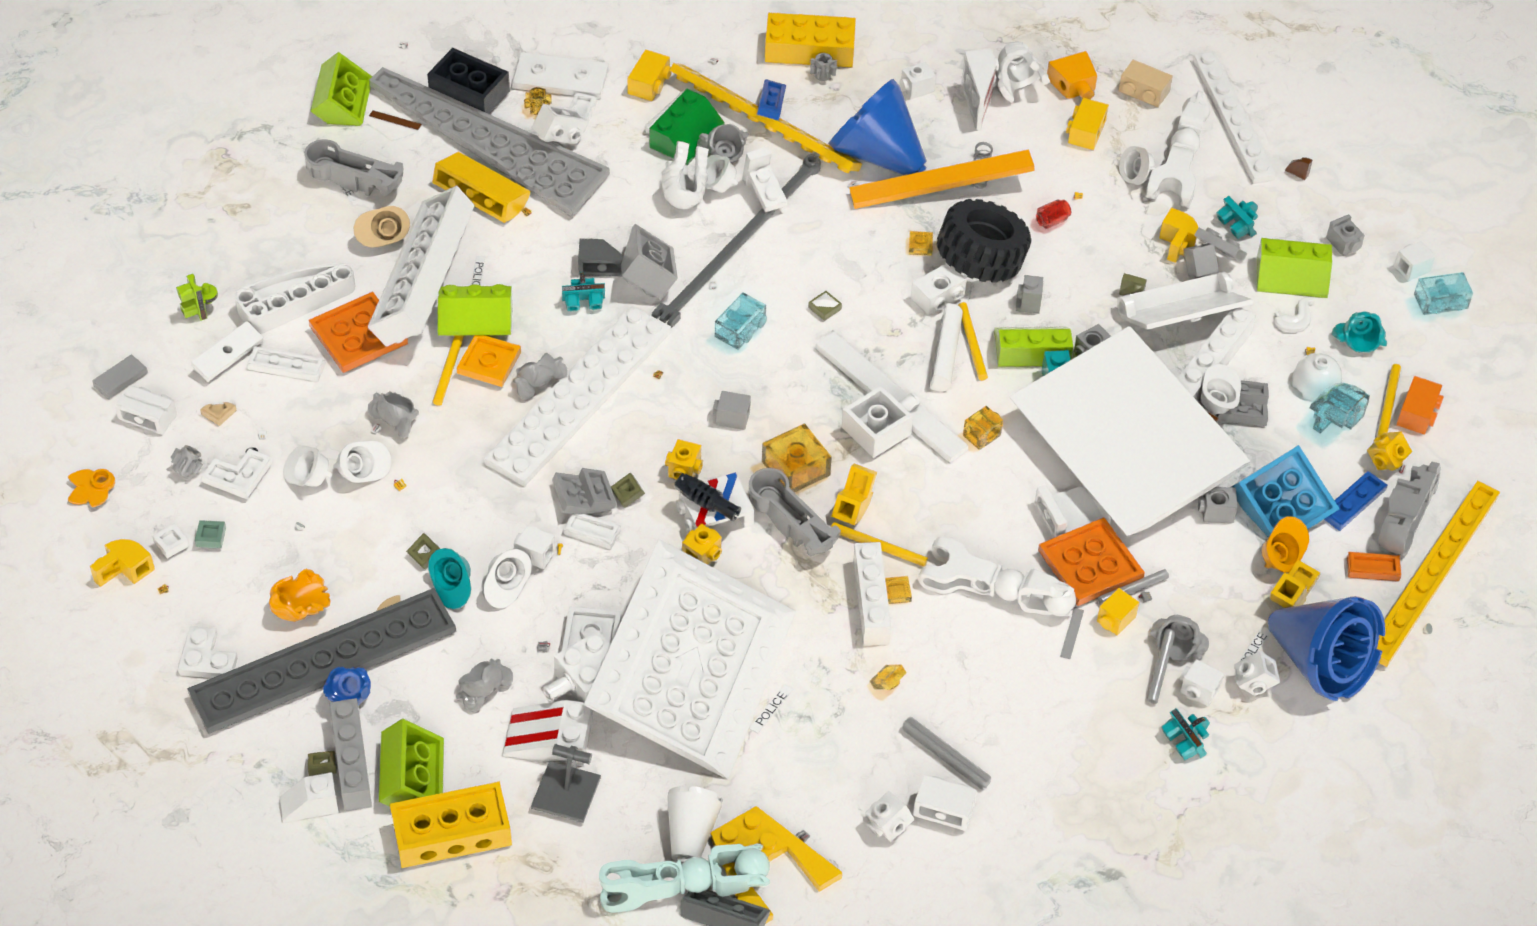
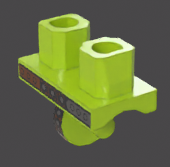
(195, 296)

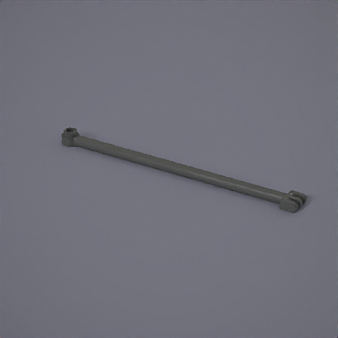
(671, 313)

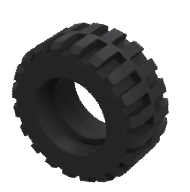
(983, 240)

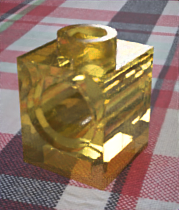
(983, 427)

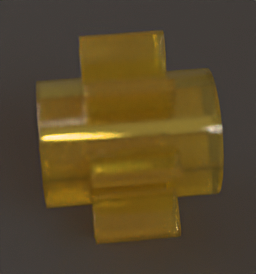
(535, 99)

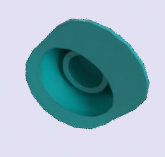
(450, 577)

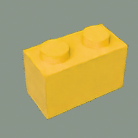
(649, 75)
(1087, 123)

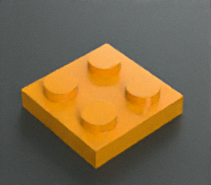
(489, 360)

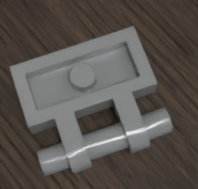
(1229, 247)

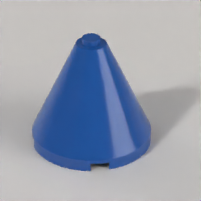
(883, 133)
(1331, 642)

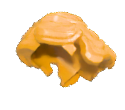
(299, 597)

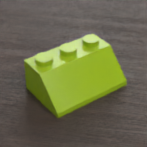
(341, 92)
(1294, 267)
(475, 310)
(1027, 344)
(410, 763)

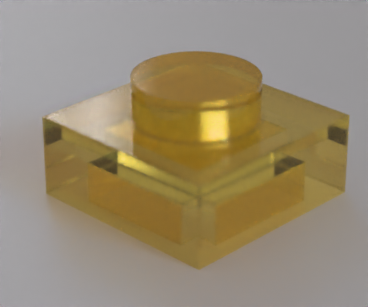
(920, 243)
(888, 677)

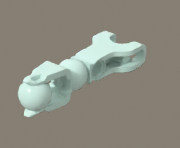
(646, 881)

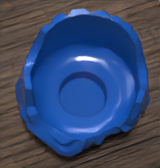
(347, 684)

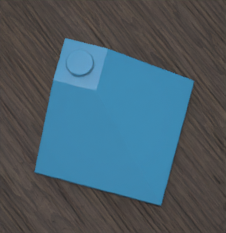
(1285, 490)

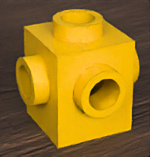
(1389, 450)
(684, 459)
(703, 544)

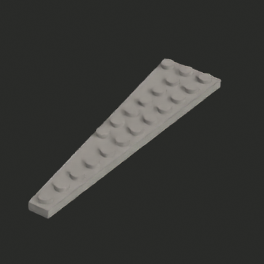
(539, 165)

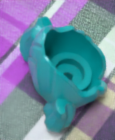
(1362, 335)

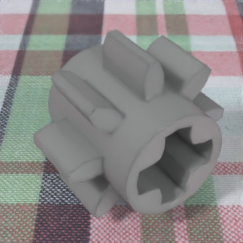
(823, 67)
(186, 461)

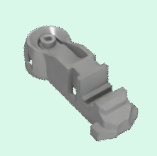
(350, 169)
(1407, 508)
(790, 512)

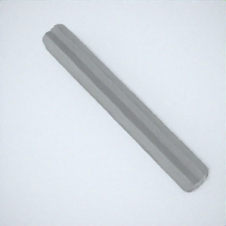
(946, 753)

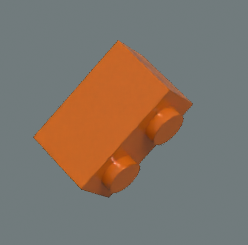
(1419, 405)

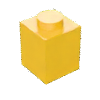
(1117, 611)

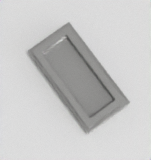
(120, 376)

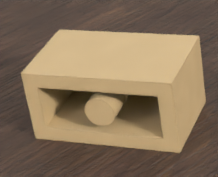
(1145, 83)

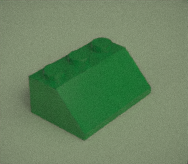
(684, 122)

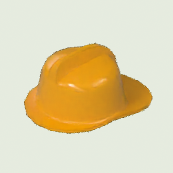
(1285, 544)

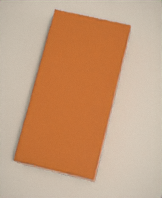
(1374, 566)

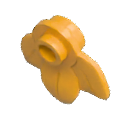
(91, 486)

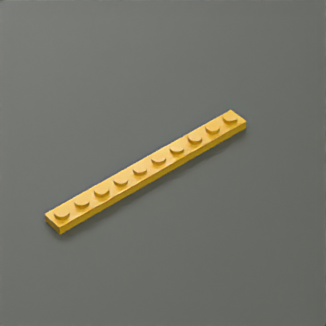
(790, 132)
(1435, 569)

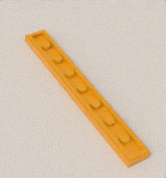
(941, 179)

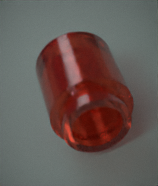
(1053, 213)

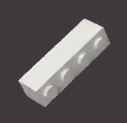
(872, 594)

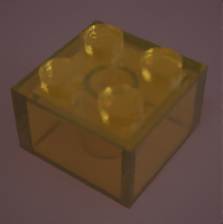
(798, 457)

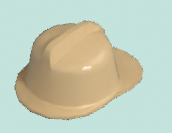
(381, 226)

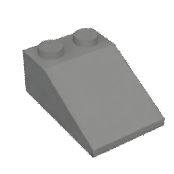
(649, 263)

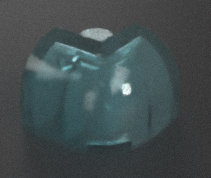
(1341, 405)

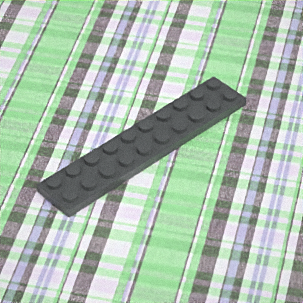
(308, 663)

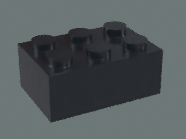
(469, 80)

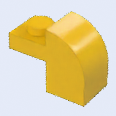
(1178, 230)
(856, 495)
(122, 557)
(1294, 587)

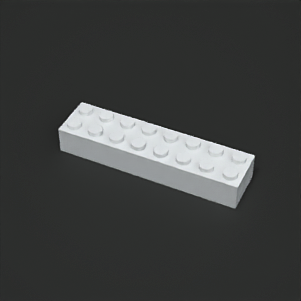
(421, 267)

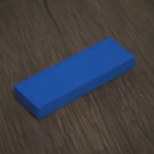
(771, 99)
(1356, 499)

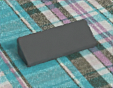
(716, 910)

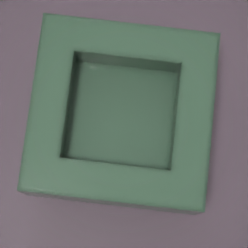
(210, 534)

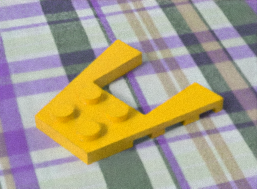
(760, 828)

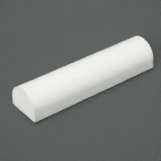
(946, 348)

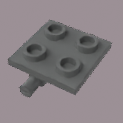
(565, 788)

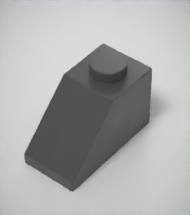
(599, 258)

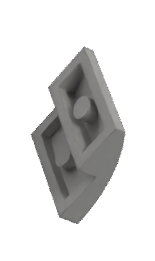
(1251, 407)
(584, 492)

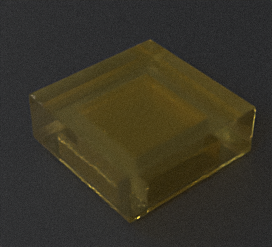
(898, 590)

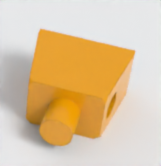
(1073, 75)

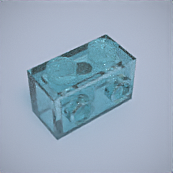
(1443, 293)
(740, 321)

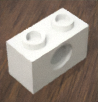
(938, 289)

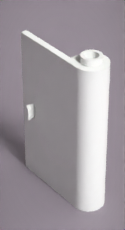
(1181, 301)

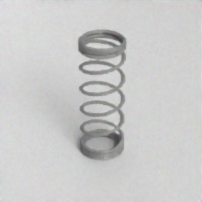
(982, 155)

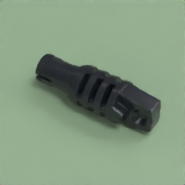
(706, 496)

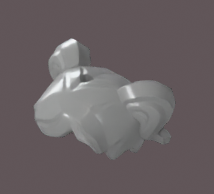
(725, 139)
(537, 374)
(393, 410)
(1187, 639)
(482, 681)

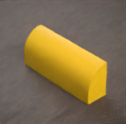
(483, 186)

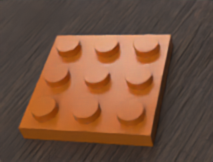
(347, 335)
(1091, 560)

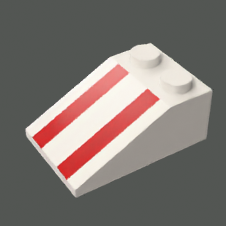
(978, 82)
(540, 726)

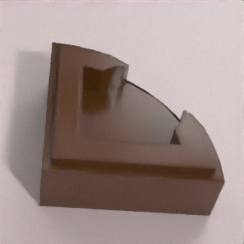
(1300, 167)

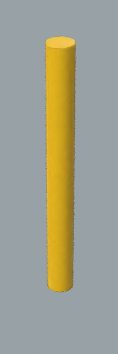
(973, 343)
(447, 370)
(1389, 399)
(885, 546)

